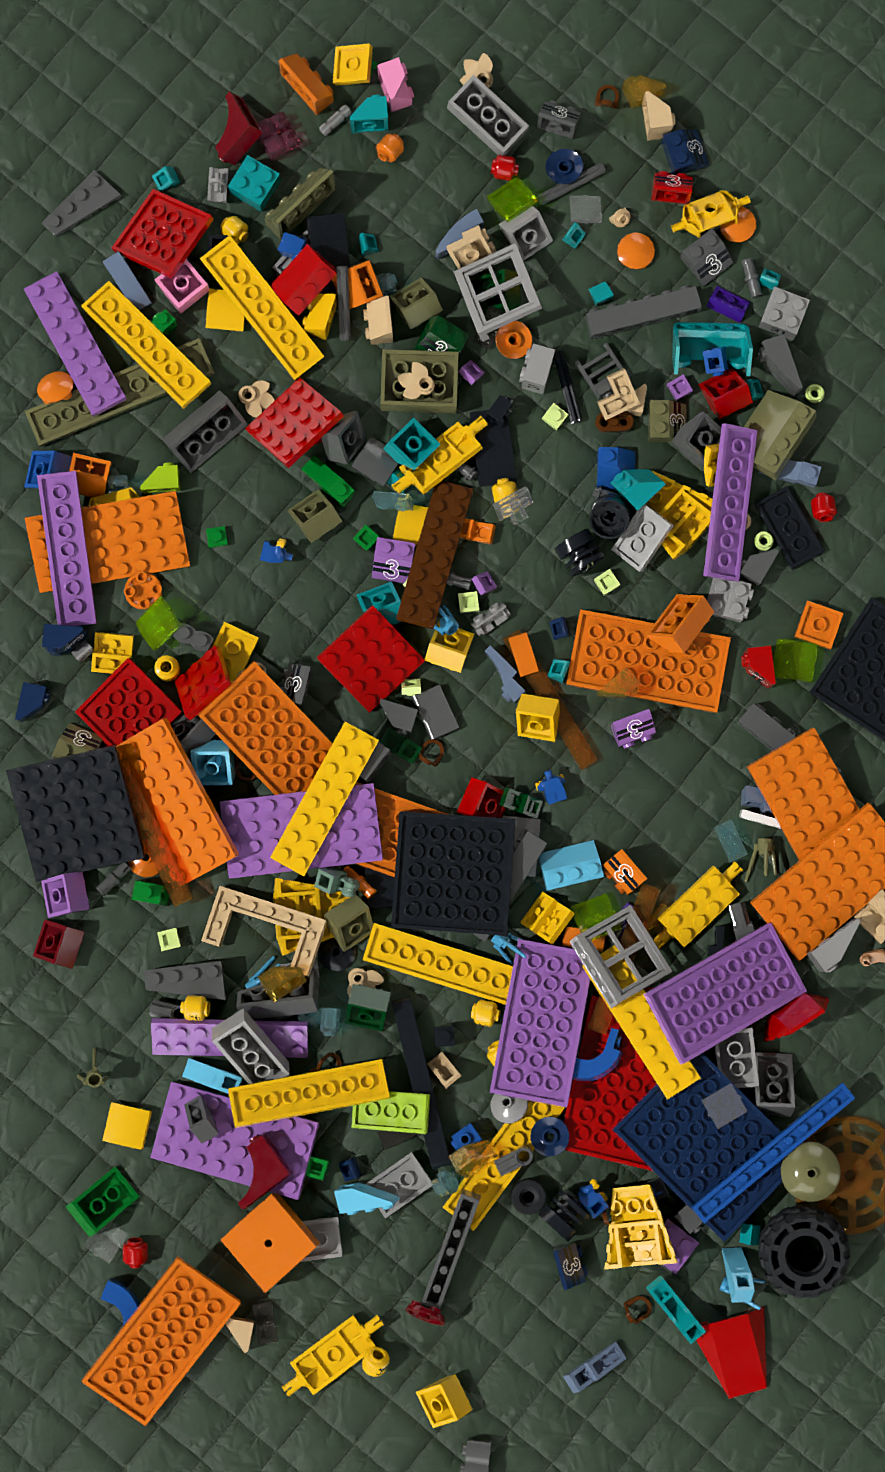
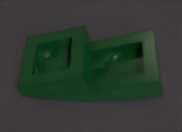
(400, 745)
(521, 803)

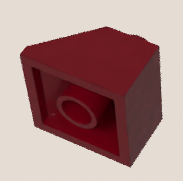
(58, 944)

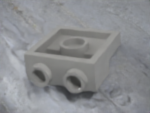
(730, 599)

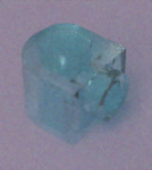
(387, 283)
(312, 1018)
(445, 1183)

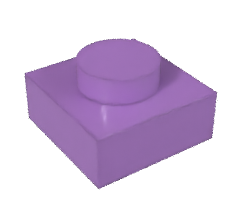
(471, 372)
(679, 387)
(484, 583)

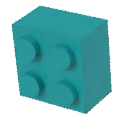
(254, 183)

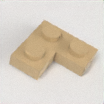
(623, 397)

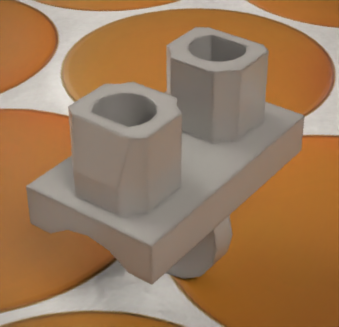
(218, 185)

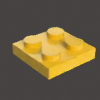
(352, 64)

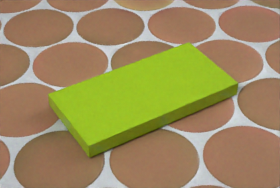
(399, 1113)

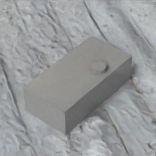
(487, 116)
(249, 1049)

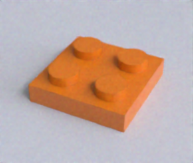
(818, 624)

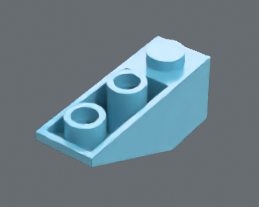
(211, 1076)
(358, 1196)
(738, 1275)

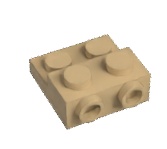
(471, 247)
(873, 917)

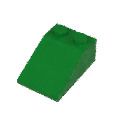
(102, 1201)

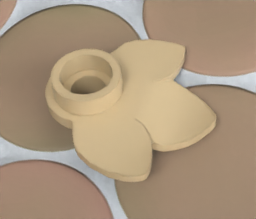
(478, 68)
(414, 381)
(259, 400)
(368, 978)

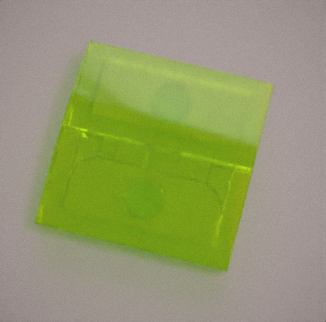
(512, 199)
(157, 623)
(795, 660)
(593, 912)

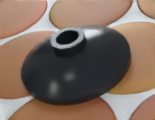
(333, 962)

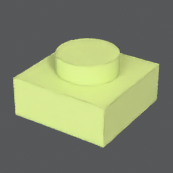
(555, 416)
(606, 582)
(468, 602)
(411, 687)
(169, 939)

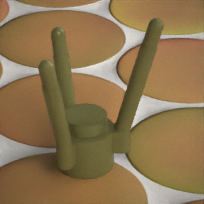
(765, 848)
(94, 1076)

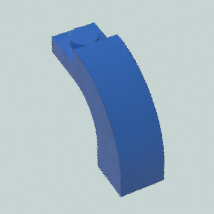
(603, 1064)
(121, 1297)

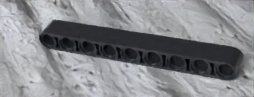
(420, 1079)

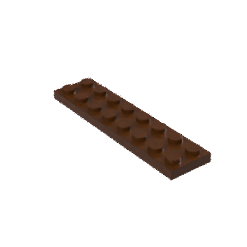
(434, 554)

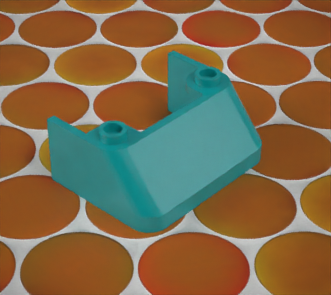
(695, 337)

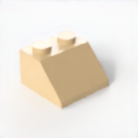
(657, 117)
(379, 321)

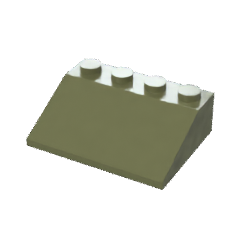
(301, 202)
(441, 367)
(780, 430)

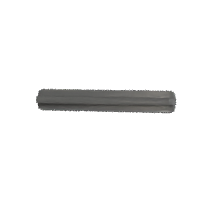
(561, 189)
(343, 303)

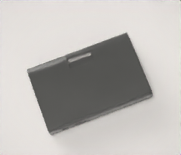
(435, 712)

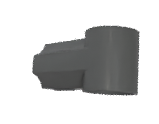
(740, 920)
(163, 1010)
(512, 1161)

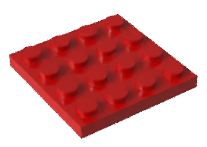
(162, 233)
(294, 422)
(370, 658)
(126, 705)

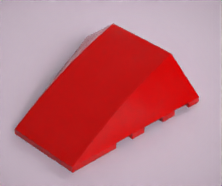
(794, 1015)
(737, 1351)

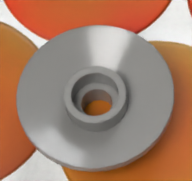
(512, 1112)

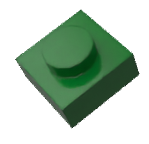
(216, 537)
(366, 538)

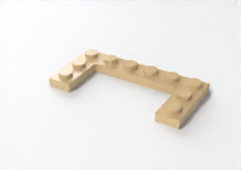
(308, 925)

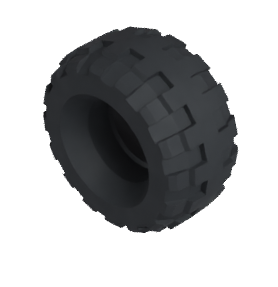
(797, 1222)

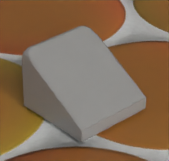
(82, 651)

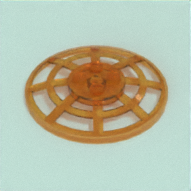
(862, 1169)

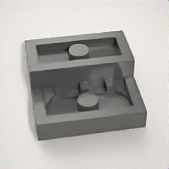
(375, 462)

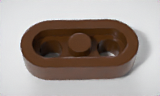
(614, 423)

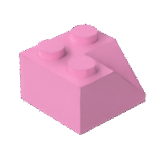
(393, 83)
(184, 288)

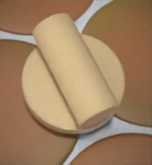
(620, 218)

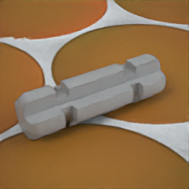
(335, 120)

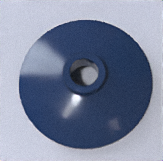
(564, 159)
(540, 1139)

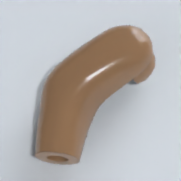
(872, 957)

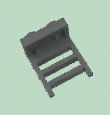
(602, 388)

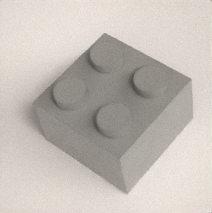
(784, 313)
(538, 367)

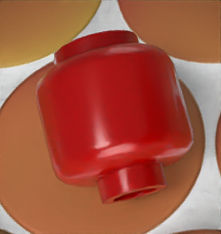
(504, 167)
(823, 507)
(135, 1252)

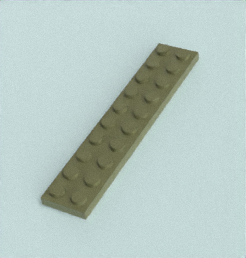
(72, 415)

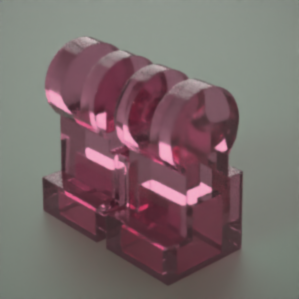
(274, 144)

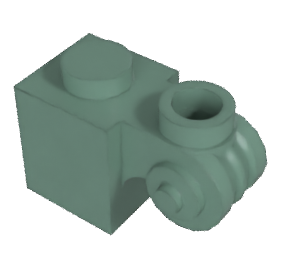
(334, 880)

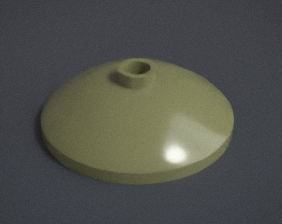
(810, 1157)

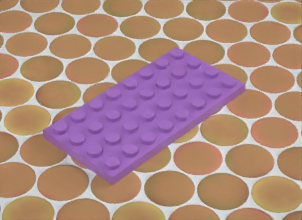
(260, 822)
(725, 993)
(541, 1025)
(227, 1152)

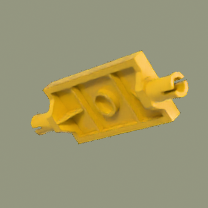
(456, 447)
(698, 906)
(332, 1355)

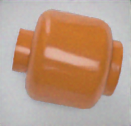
(390, 147)

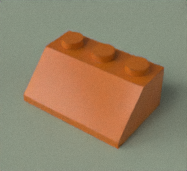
(306, 82)
(681, 622)

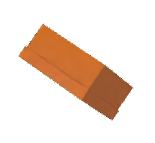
(270, 1241)

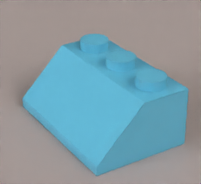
(570, 865)

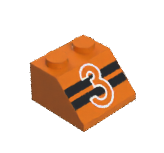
(623, 872)

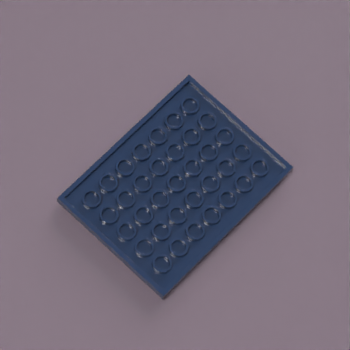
(694, 1155)

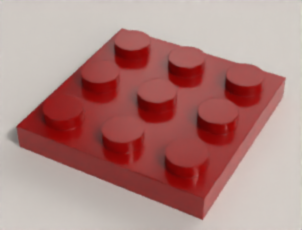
(203, 682)

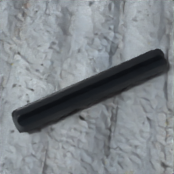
(567, 386)

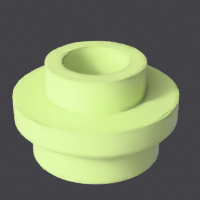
(817, 388)
(765, 535)

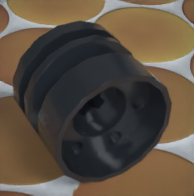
(605, 525)
(579, 552)
(564, 1215)

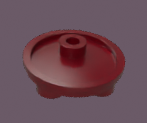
(430, 1315)

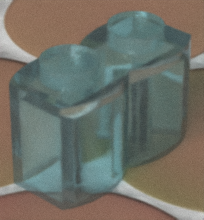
(330, 1021)

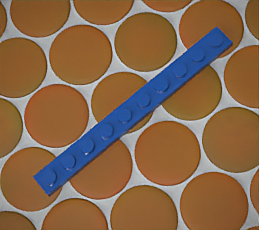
(772, 1152)

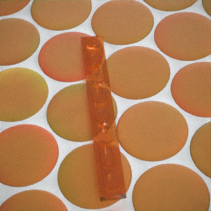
(566, 725)
(156, 842)
(643, 908)

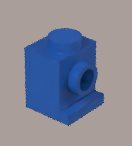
(709, 359)
(467, 1130)

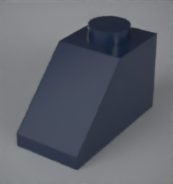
(31, 700)

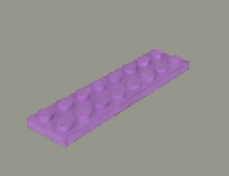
(75, 344)
(730, 502)
(66, 548)
(195, 1037)

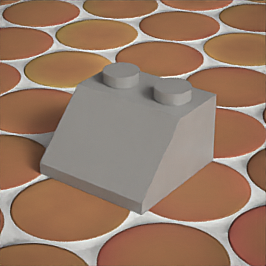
(527, 232)

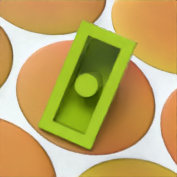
(163, 479)

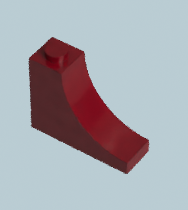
(240, 130)
(268, 1169)

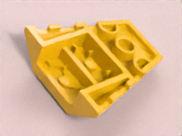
(686, 510)
(305, 899)
(637, 1230)

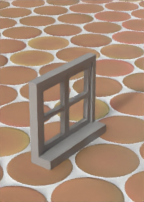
(473, 301)
(599, 968)

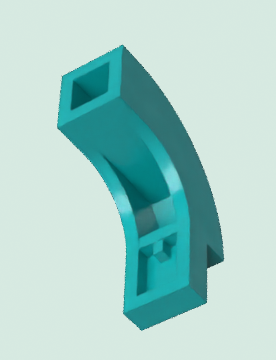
(675, 1309)

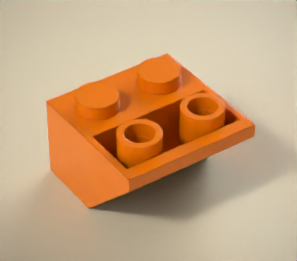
(361, 284)
(91, 474)

